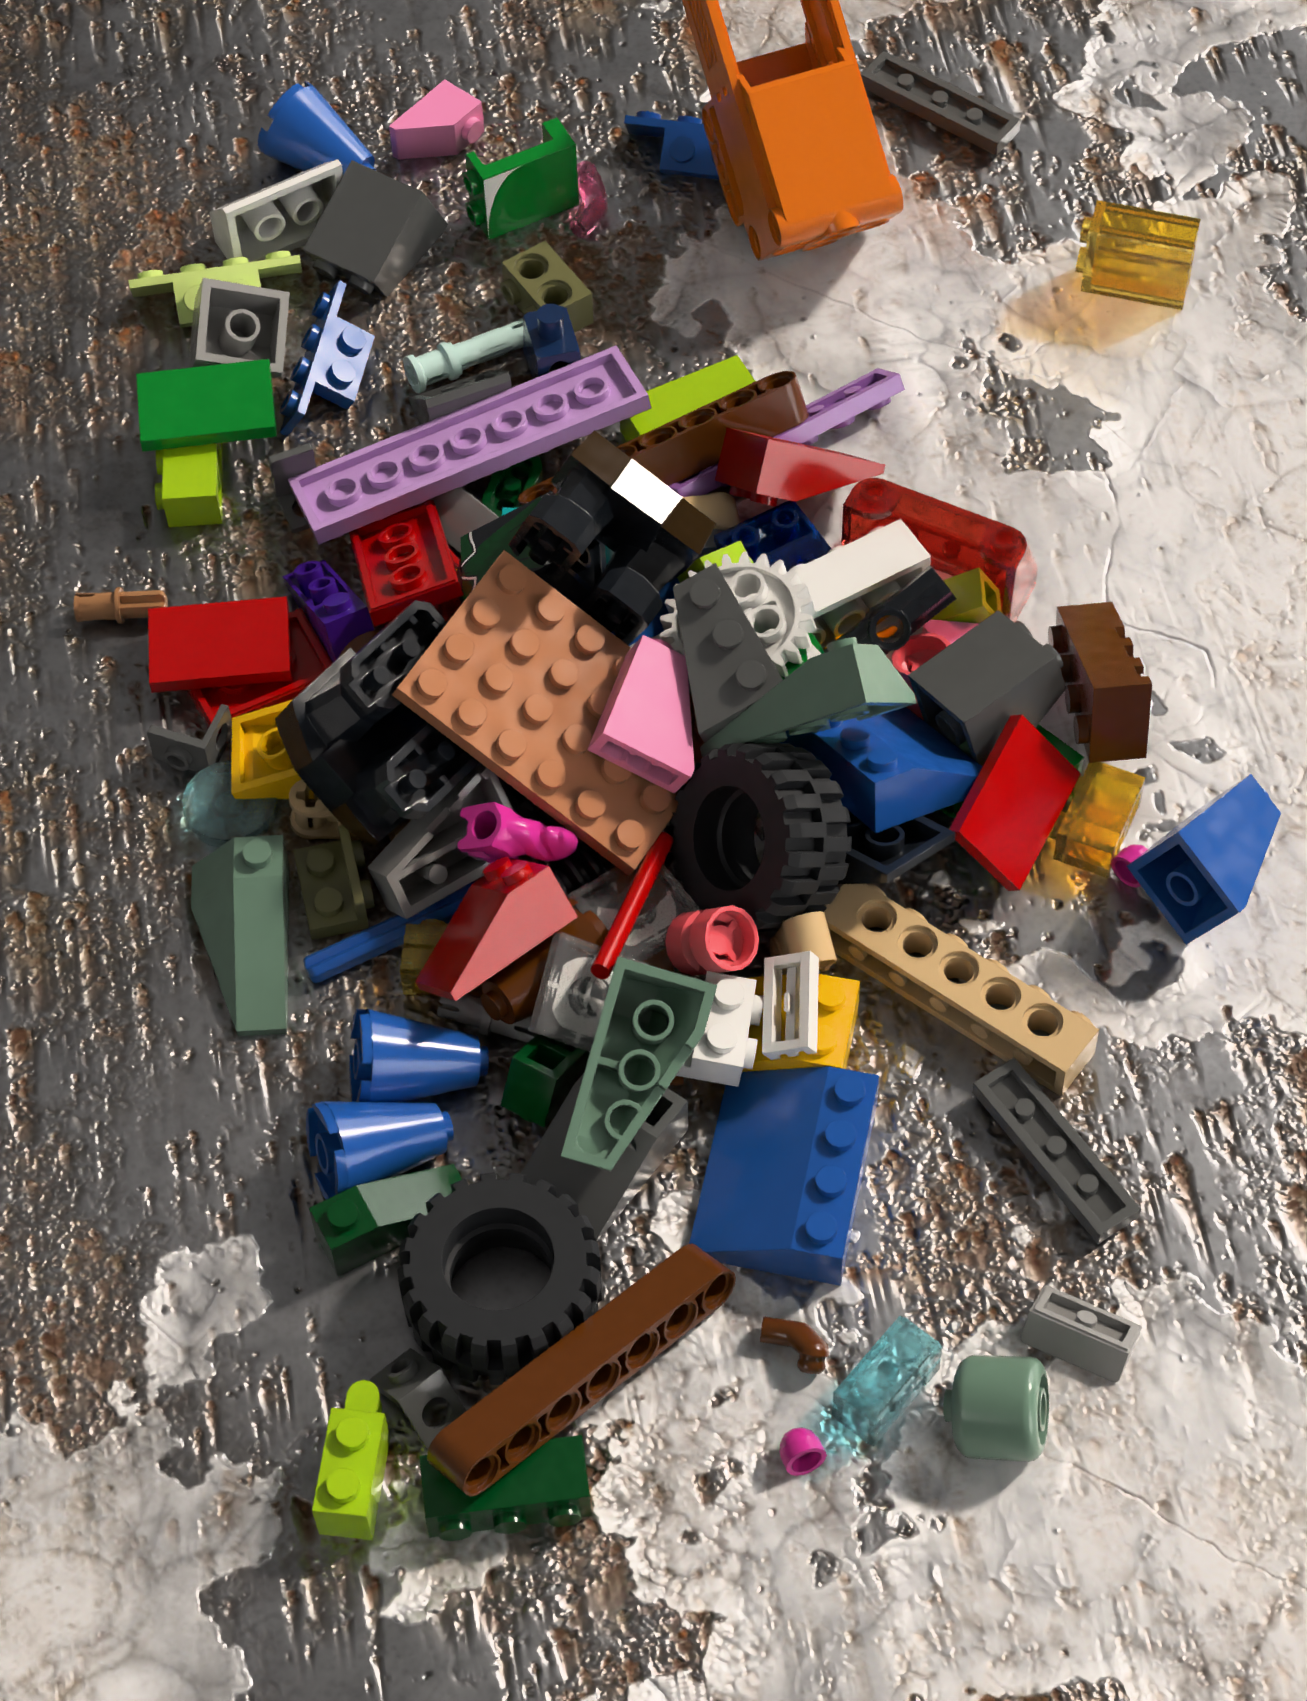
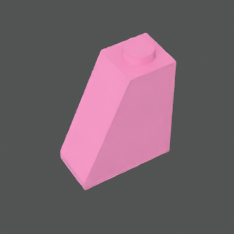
(649, 716)

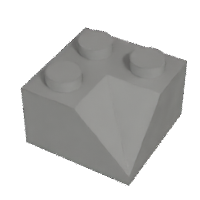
(238, 325)

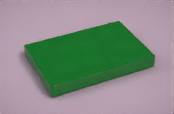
(206, 405)

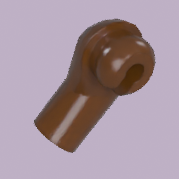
(801, 1338)

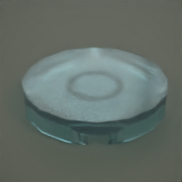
(217, 815)

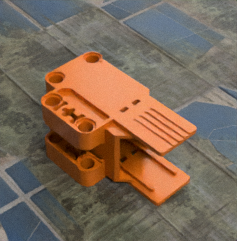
(793, 134)

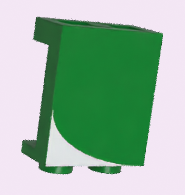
(524, 184)

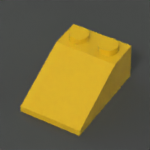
(259, 757)
(836, 1024)

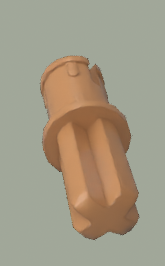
(117, 604)

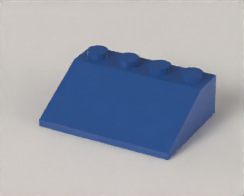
(891, 767)
(787, 1171)

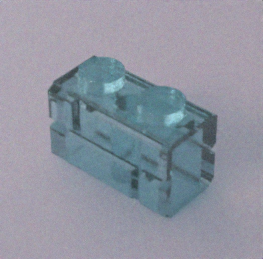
(886, 1380)

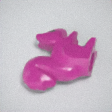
(500, 832)

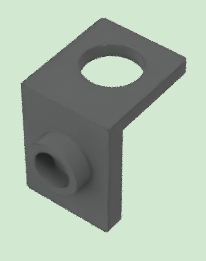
(284, 466)
(189, 752)
(411, 1384)

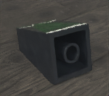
(487, 542)

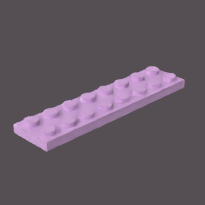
(468, 444)

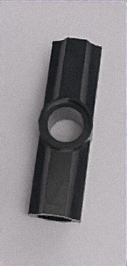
(913, 607)

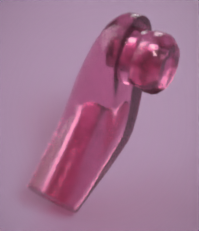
(593, 200)

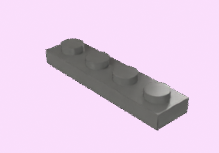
(940, 102)
(1056, 1150)

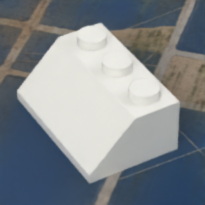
(277, 215)

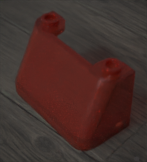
(951, 536)

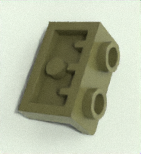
(332, 888)

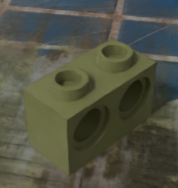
(543, 278)

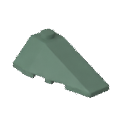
(835, 685)
(244, 924)
(638, 1048)

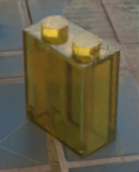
(1137, 254)

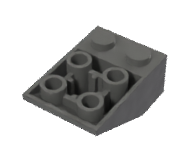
(600, 1192)

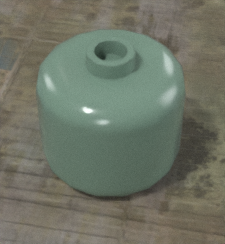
(999, 1407)

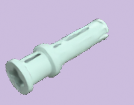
(451, 359)

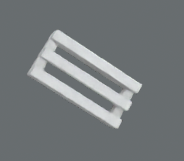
(799, 1005)

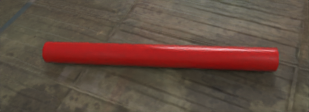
(631, 907)

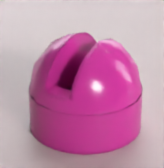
(1124, 858)
(801, 1451)

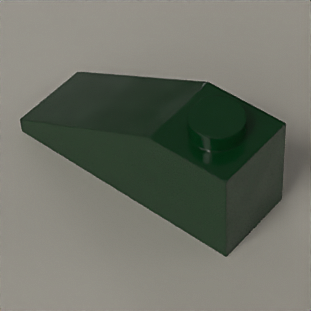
(542, 1078)
(375, 1215)

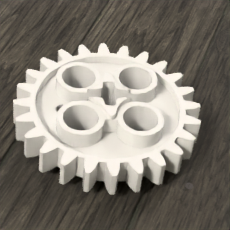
(772, 586)

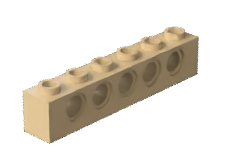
(965, 1006)

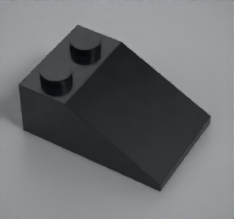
(893, 851)

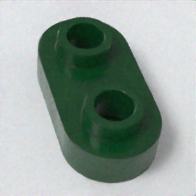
(506, 486)

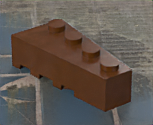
(1102, 682)

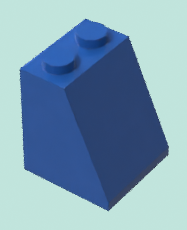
(1210, 860)

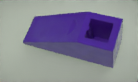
(329, 605)

